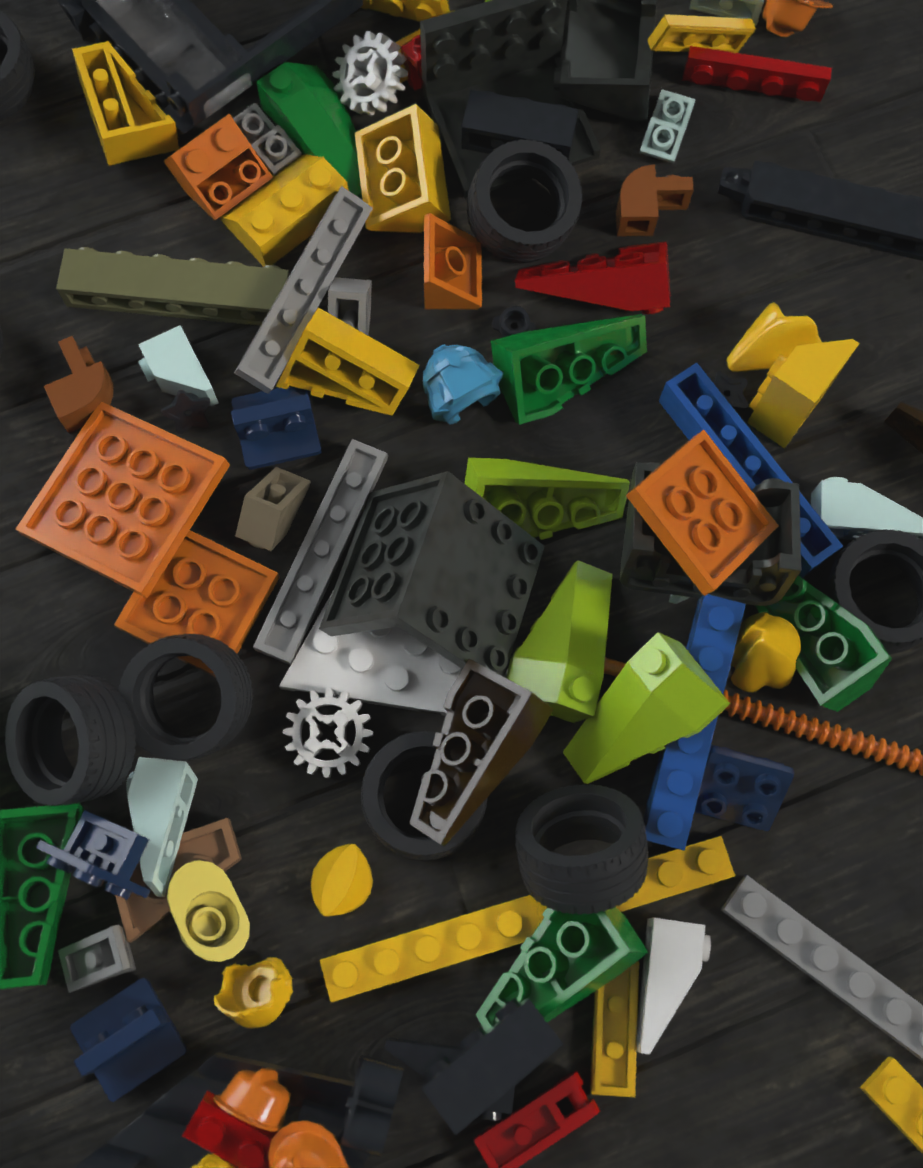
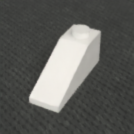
(667, 974)

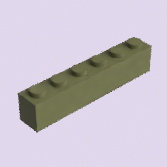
(169, 286)

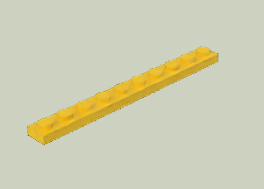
(504, 925)

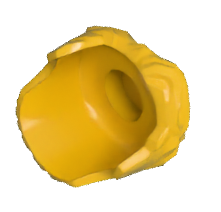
(255, 993)

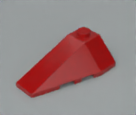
(628, 281)

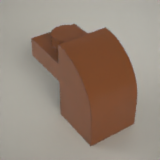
(645, 195)
(83, 390)

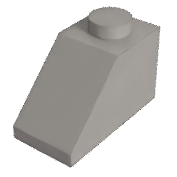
(351, 302)

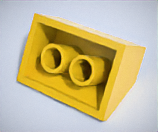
(402, 171)
(285, 208)
(796, 387)

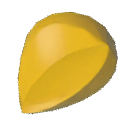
(341, 881)

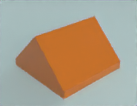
(451, 266)

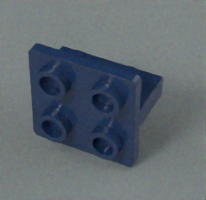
(275, 427)
(743, 788)
(101, 854)
(127, 1040)

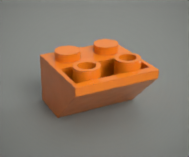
(218, 168)

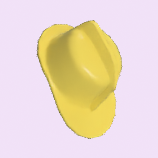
(207, 911)

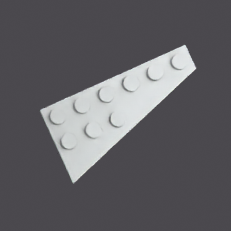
(373, 667)

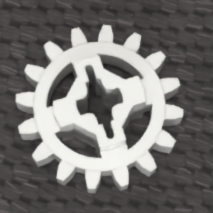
(370, 73)
(314, 746)

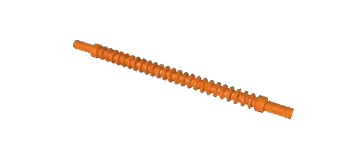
(812, 729)

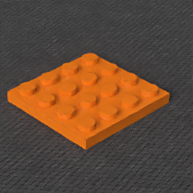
(123, 498)

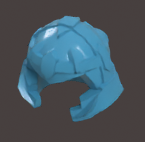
(457, 379)

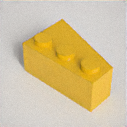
(122, 110)
(347, 365)

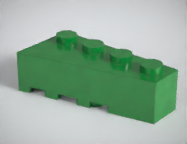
(31, 891)

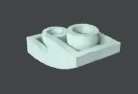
(667, 126)

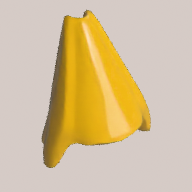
(769, 338)
(765, 653)

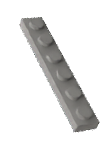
(303, 290)
(320, 552)
(828, 963)

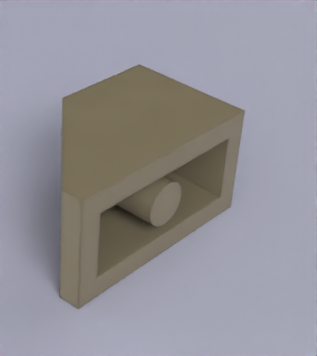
(271, 508)

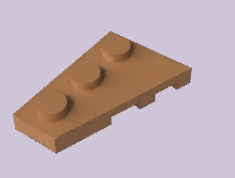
(207, 843)

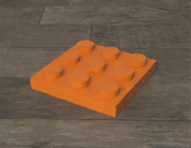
(702, 512)
(201, 593)

